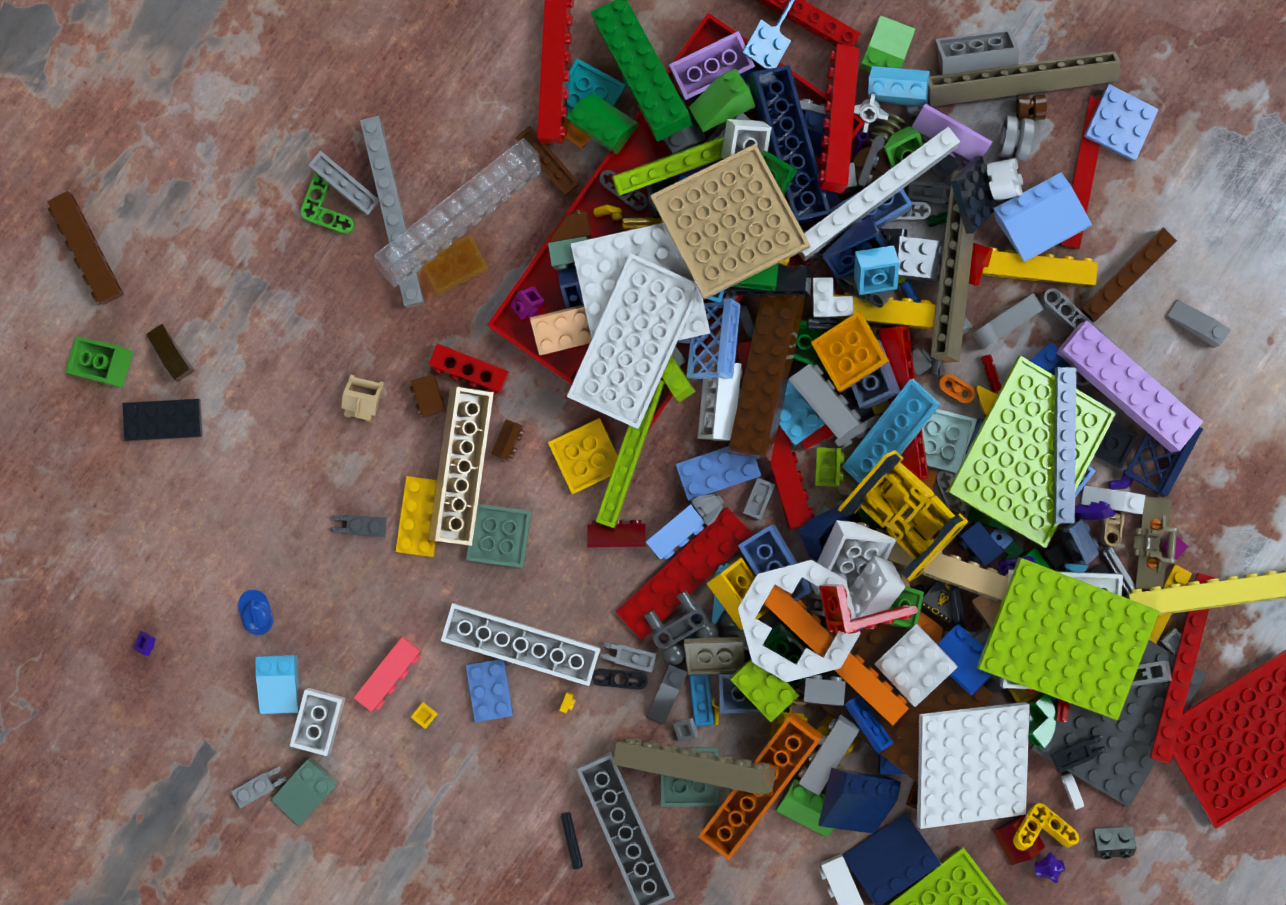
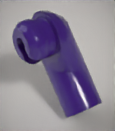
(1123, 483)

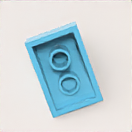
(277, 683)

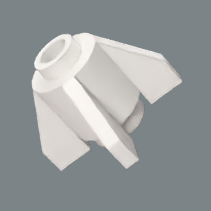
(867, 115)

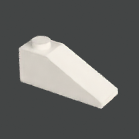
(1118, 500)

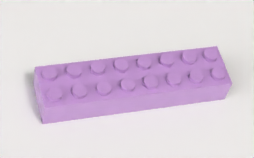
(1129, 387)

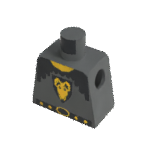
(937, 600)

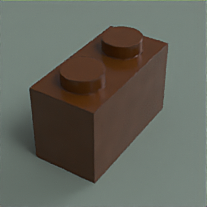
(428, 396)

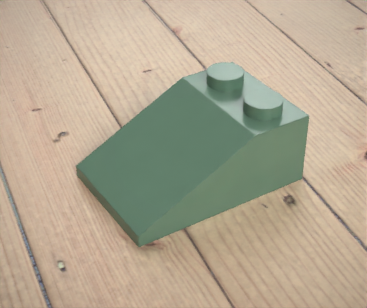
(305, 791)

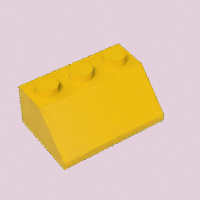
(731, 588)

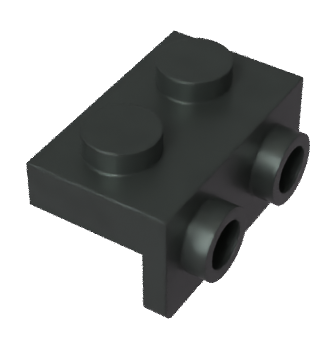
(1114, 842)

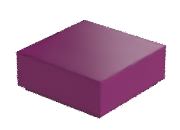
(1179, 548)

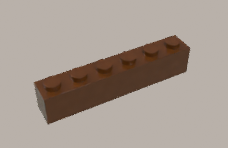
(85, 248)
(1127, 275)

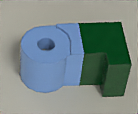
(1007, 544)

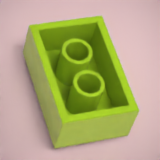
(764, 689)

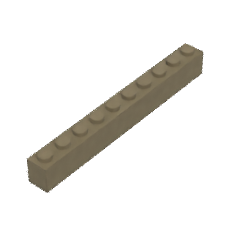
(1023, 79)
(952, 286)

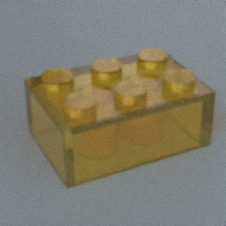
(455, 266)

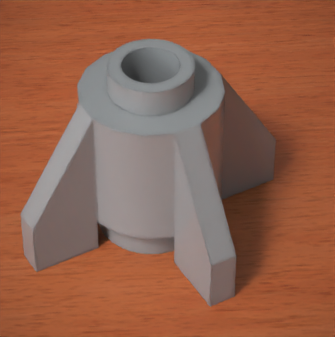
(708, 507)

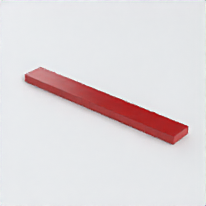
(1084, 170)

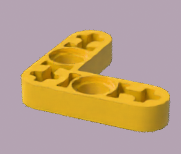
(1044, 822)

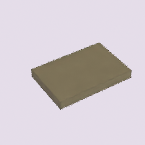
(714, 655)

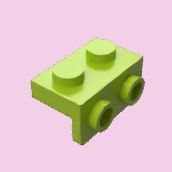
(828, 467)

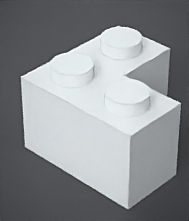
(826, 304)

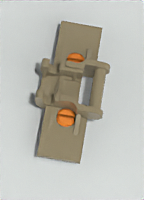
(1147, 541)

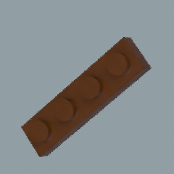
(550, 163)

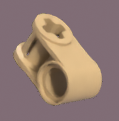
(1114, 527)

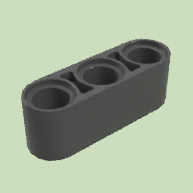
(876, 299)

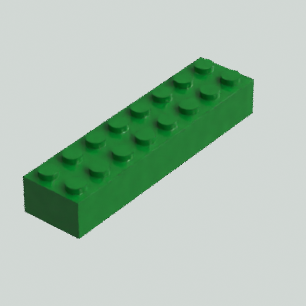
(641, 69)

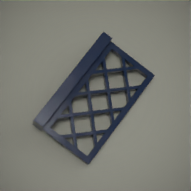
(1171, 472)

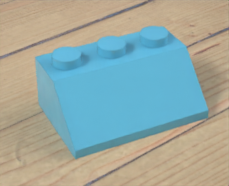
(899, 86)

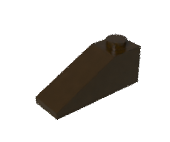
(170, 353)

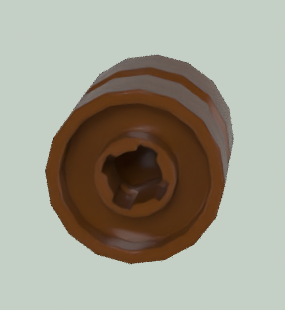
(1037, 107)

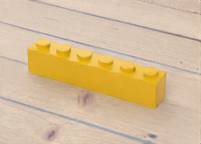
(1042, 268)
(897, 312)

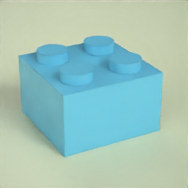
(876, 270)

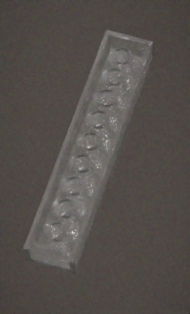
(458, 213)

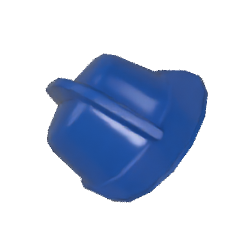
(255, 612)

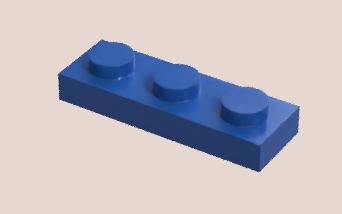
(868, 723)

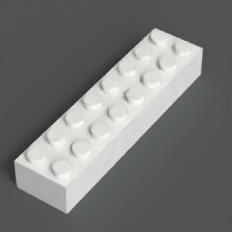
(520, 644)

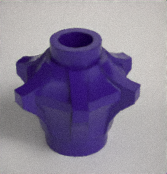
(1050, 867)

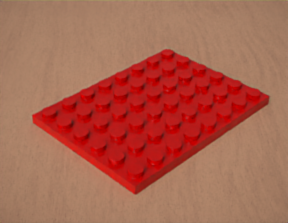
(1236, 742)

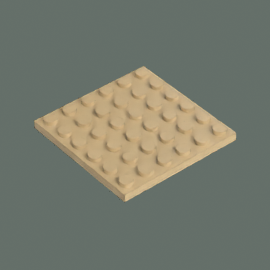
(730, 221)

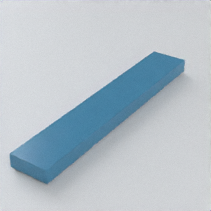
(700, 693)

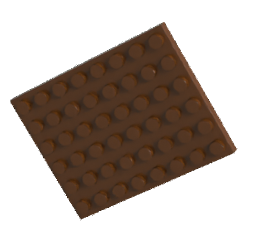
(905, 732)

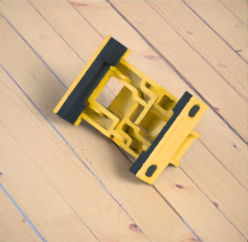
(903, 492)

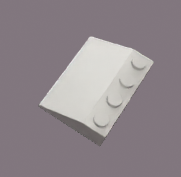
(851, 549)

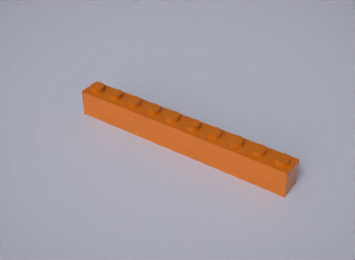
(819, 640)

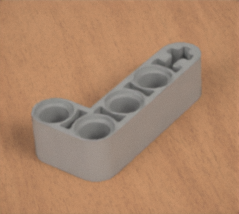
(1007, 321)

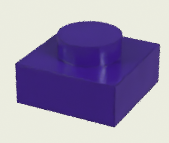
(144, 643)

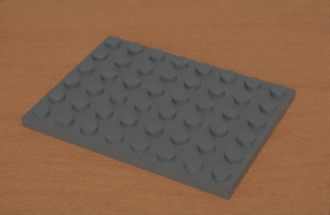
(1127, 740)

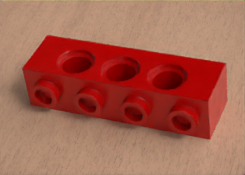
(442, 354)

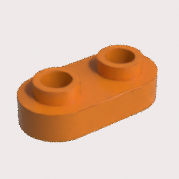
(956, 388)

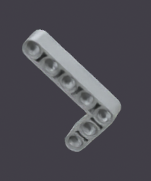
(1068, 321)

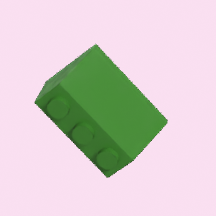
(803, 806)

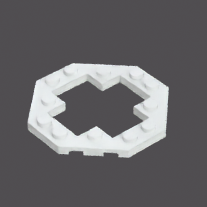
(757, 631)

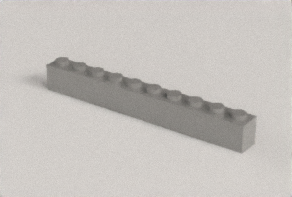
(389, 199)

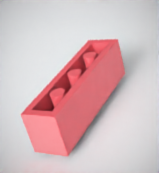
(387, 674)

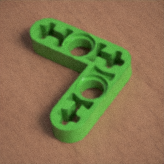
(319, 211)

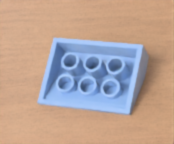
(1042, 217)

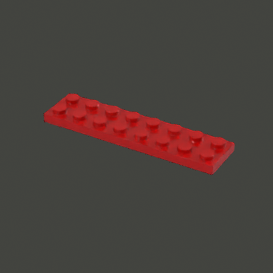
(685, 572)

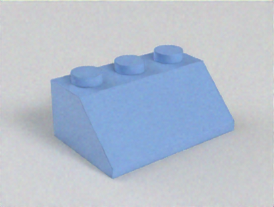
(676, 532)

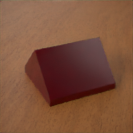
(1005, 838)

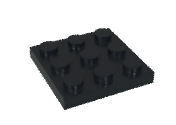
(973, 194)

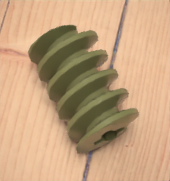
(885, 128)

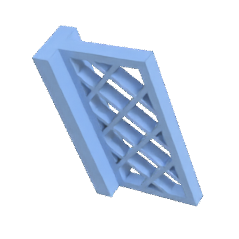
(726, 339)

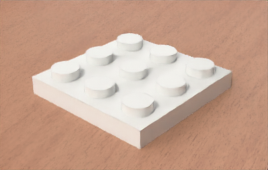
(916, 665)

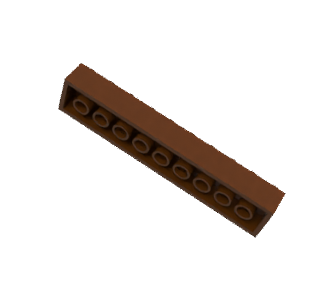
(766, 376)

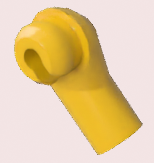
(610, 210)

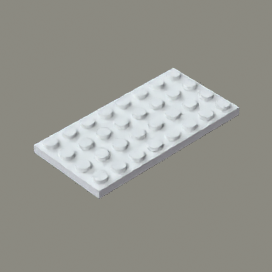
(634, 341)

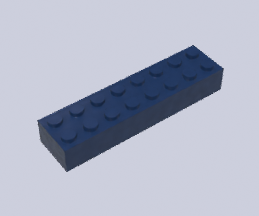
(780, 108)

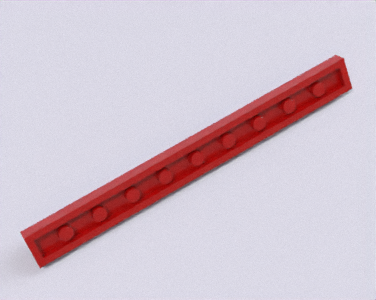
(1181, 678)

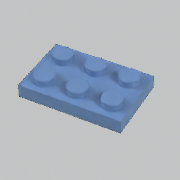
(489, 690)

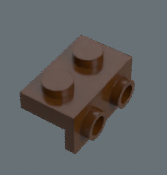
(507, 439)

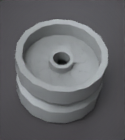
(1016, 138)

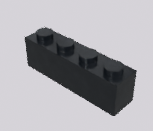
(790, 281)

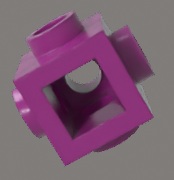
(527, 303)

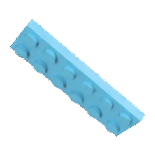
(893, 429)

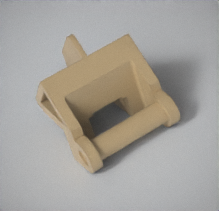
(361, 404)

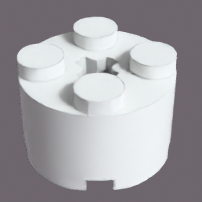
(1004, 179)

